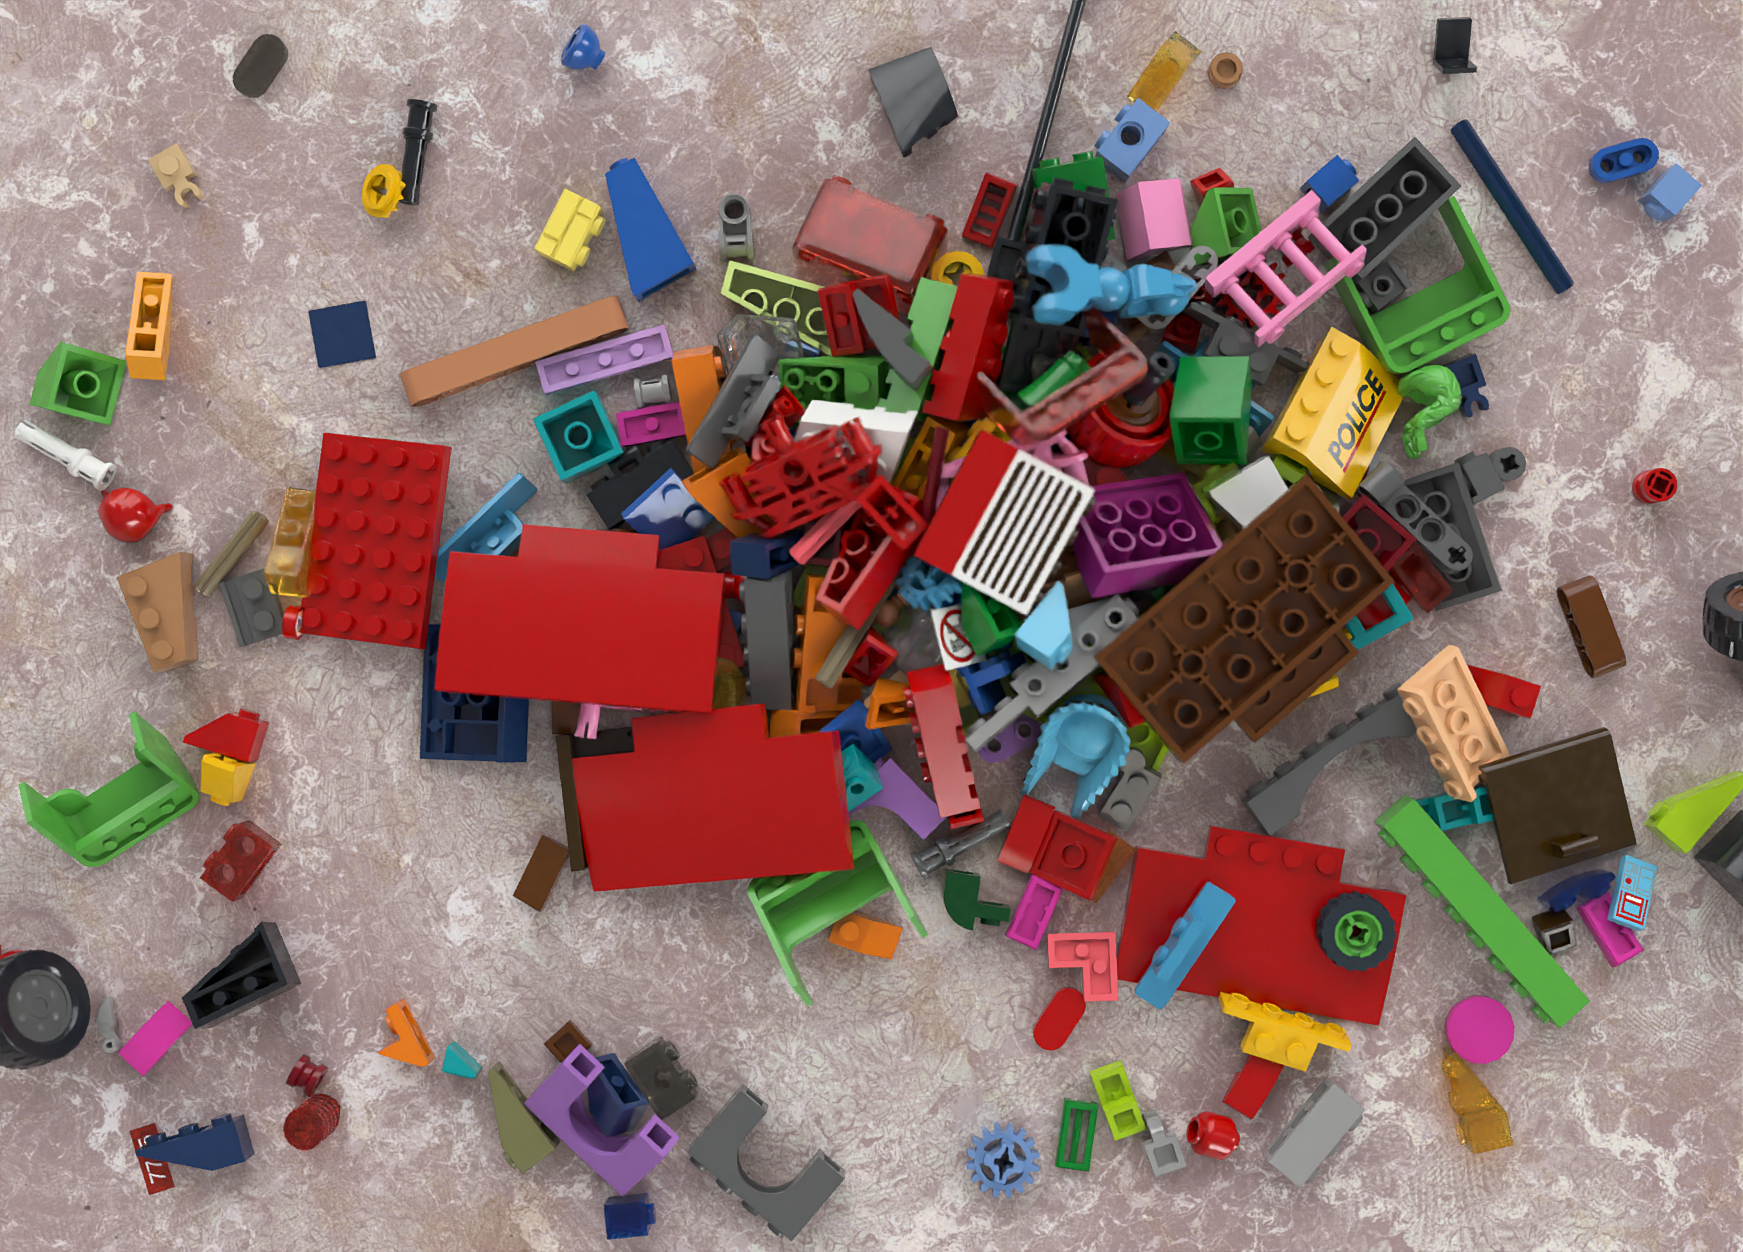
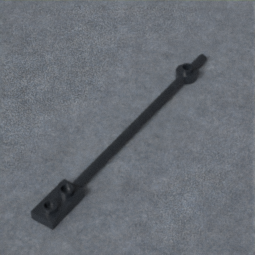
(1008, 250)

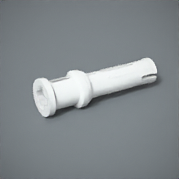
(78, 461)

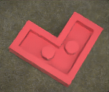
(1095, 955)

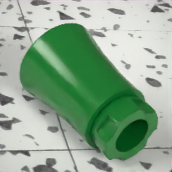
(1055, 378)

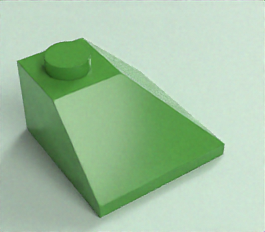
(1225, 223)
(79, 383)

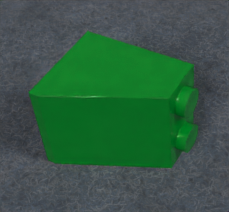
(1211, 410)

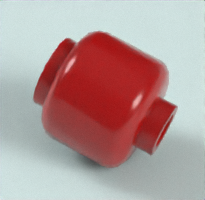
(1212, 1135)

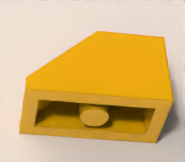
(225, 778)

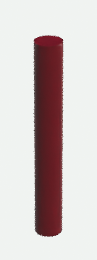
(934, 474)

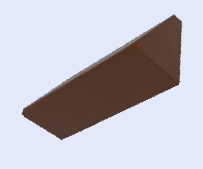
(542, 873)

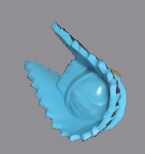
(1084, 738)

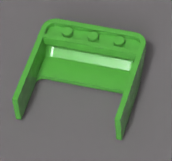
(1436, 316)
(806, 903)

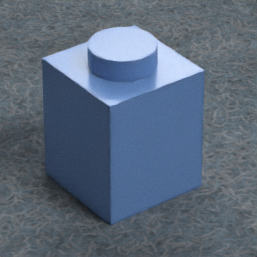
(1669, 193)

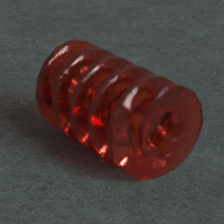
(312, 1122)

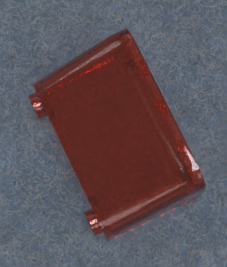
(869, 237)

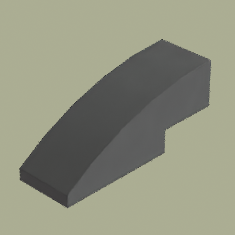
(892, 341)

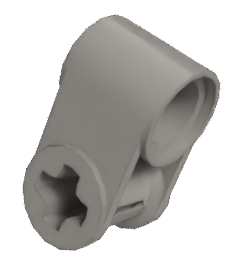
(735, 231)

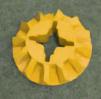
(379, 178)
(951, 263)

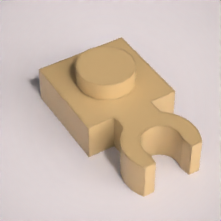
(175, 172)

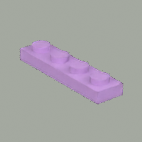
(604, 359)

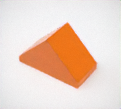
(888, 705)

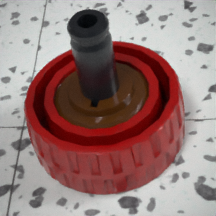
(1133, 423)

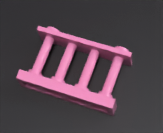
(1278, 236)

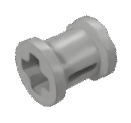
(652, 391)

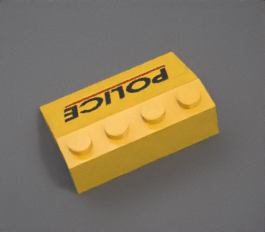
(1336, 413)

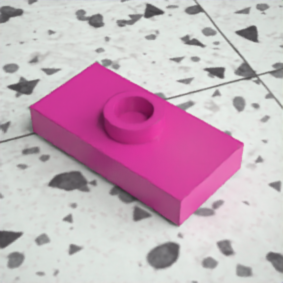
(1033, 911)
(1613, 939)

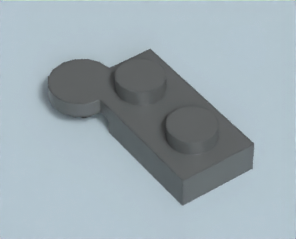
(1130, 791)

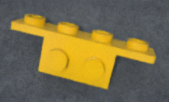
(1281, 1035)

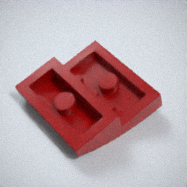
(841, 317)

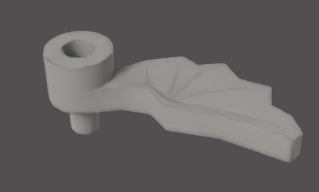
(106, 1024)

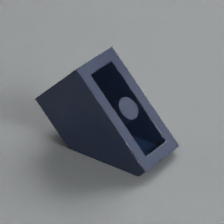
(763, 557)
(615, 1098)

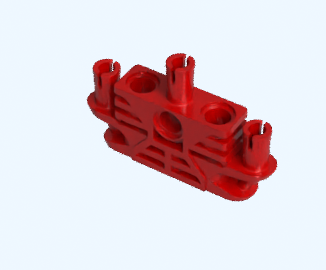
(787, 491)

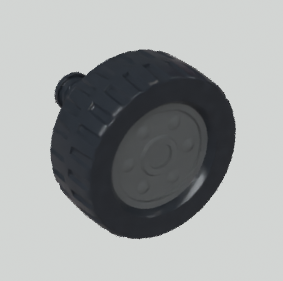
(41, 1009)

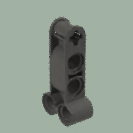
(1386, 489)

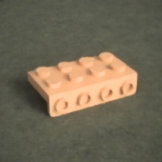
(1452, 721)

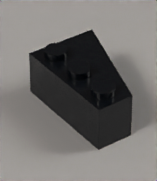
(247, 977)

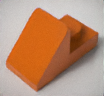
(412, 1045)

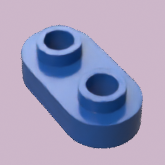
(1621, 160)

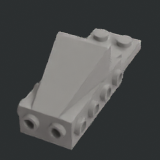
(1042, 688)

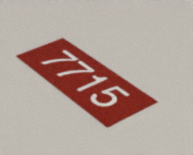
(155, 1172)

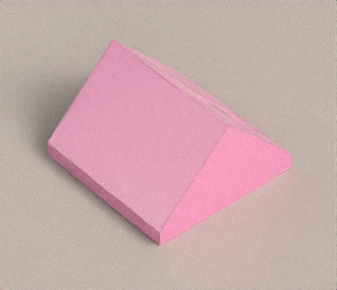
(1153, 218)

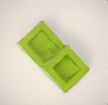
(1117, 1100)

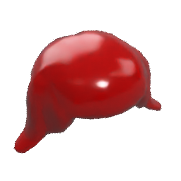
(129, 514)

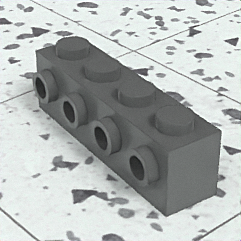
(769, 640)

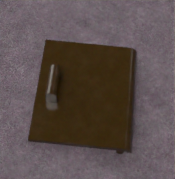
(1558, 804)

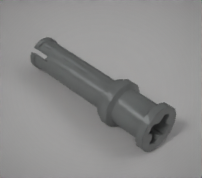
(996, 822)

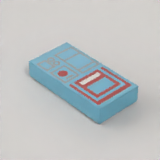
(1632, 893)

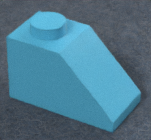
(1047, 630)

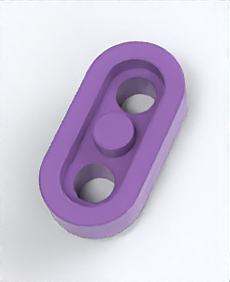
(1011, 741)

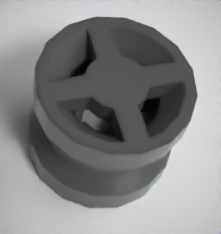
(1500, 462)

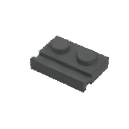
(252, 608)

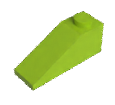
(1688, 815)

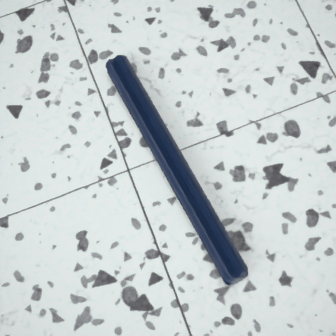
(1512, 206)

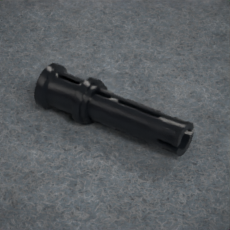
(417, 136)

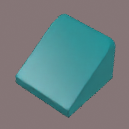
(460, 1063)

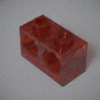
(245, 865)

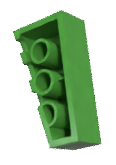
(929, 324)

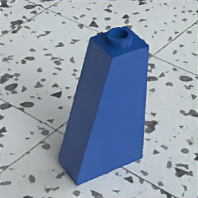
(647, 237)

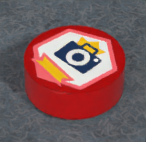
(292, 622)

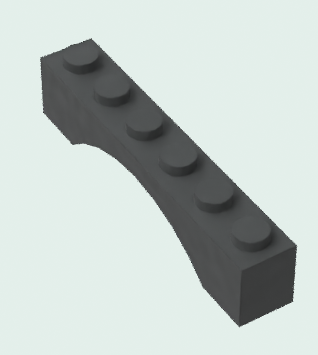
(1281, 797)

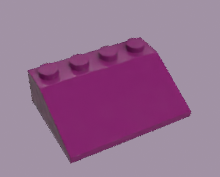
(1142, 535)

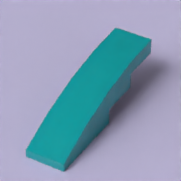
(1454, 813)

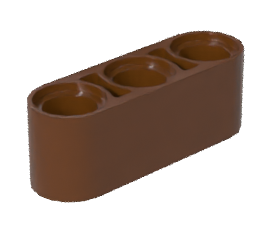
(1591, 626)

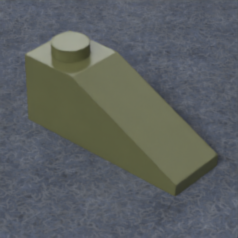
(520, 1131)

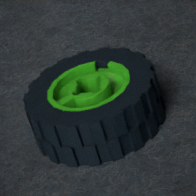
(1335, 931)

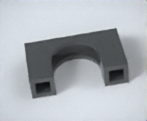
(783, 1206)

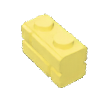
(570, 231)

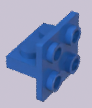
(984, 679)

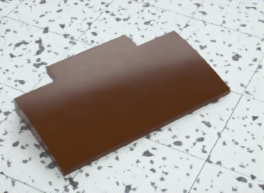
(1249, 626)

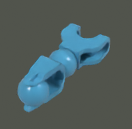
(1081, 285)

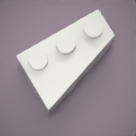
(883, 428)

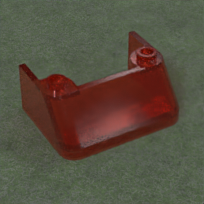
(1120, 371)

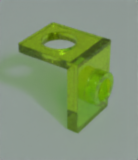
(1211, 478)

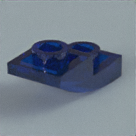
(1586, 884)

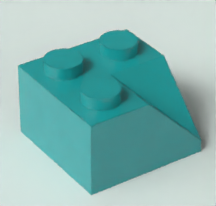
(579, 436)

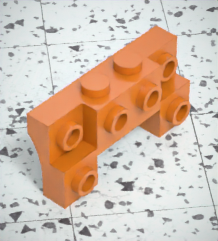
(817, 637)

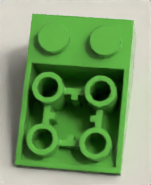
(836, 379)

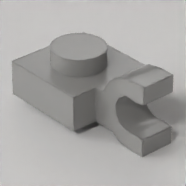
(1163, 1149)

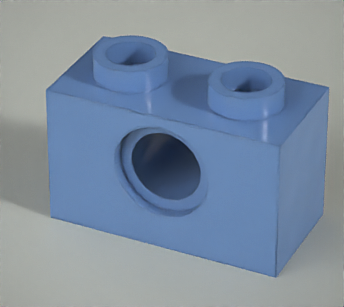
(1145, 125)

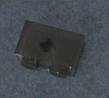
(662, 1096)

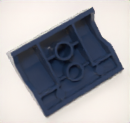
(469, 724)

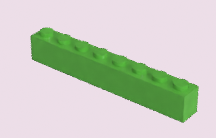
(1481, 912)

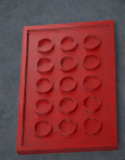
(375, 539)

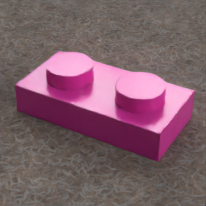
(650, 424)

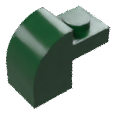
(961, 901)

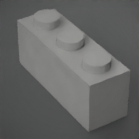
(1314, 1133)

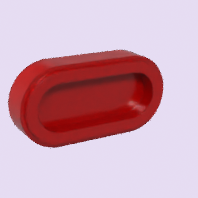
(1059, 1018)

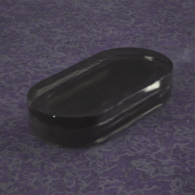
(260, 66)

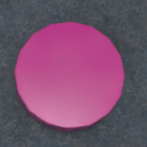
(1479, 1029)

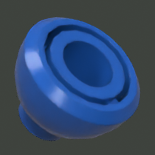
(582, 49)

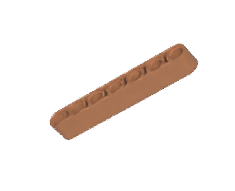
(514, 351)

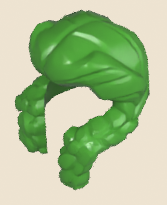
(1439, 391)

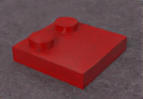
(1073, 855)

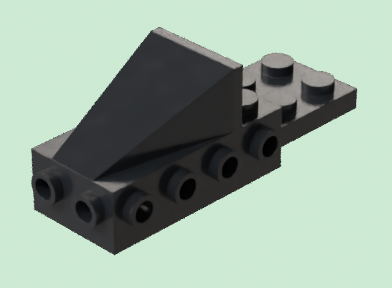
(1060, 219)

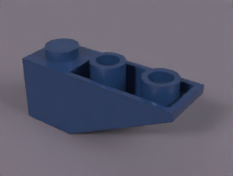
(206, 1148)

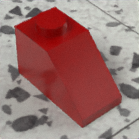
(1506, 692)
(232, 735)

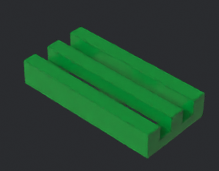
(1080, 1106)

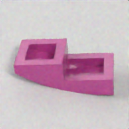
(155, 1038)

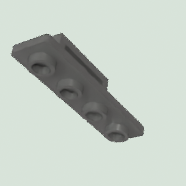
(1232, 339)
(738, 403)

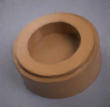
(1225, 70)

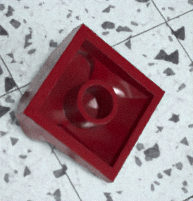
(1378, 532)

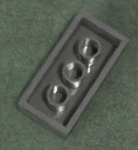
(1390, 205)

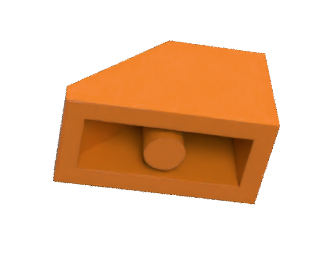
(866, 934)

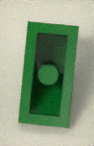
(986, 620)

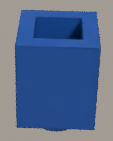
(1331, 182)

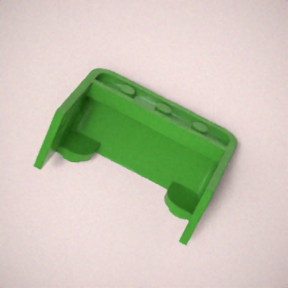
(121, 811)

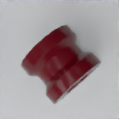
(306, 1075)

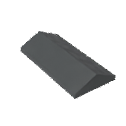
(1449, 498)

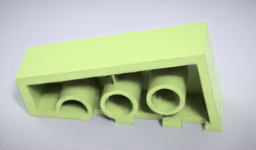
(779, 296)

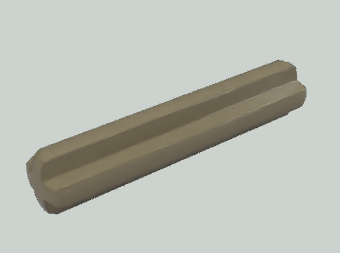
(231, 553)

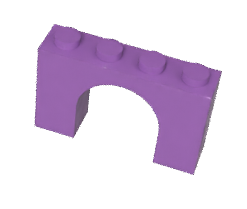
(904, 797)
(617, 1159)

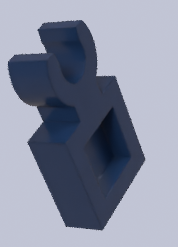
(1470, 379)

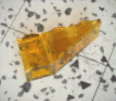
(291, 544)
(1481, 1118)

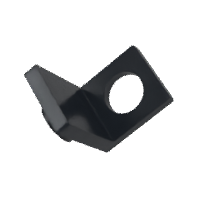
(1453, 46)

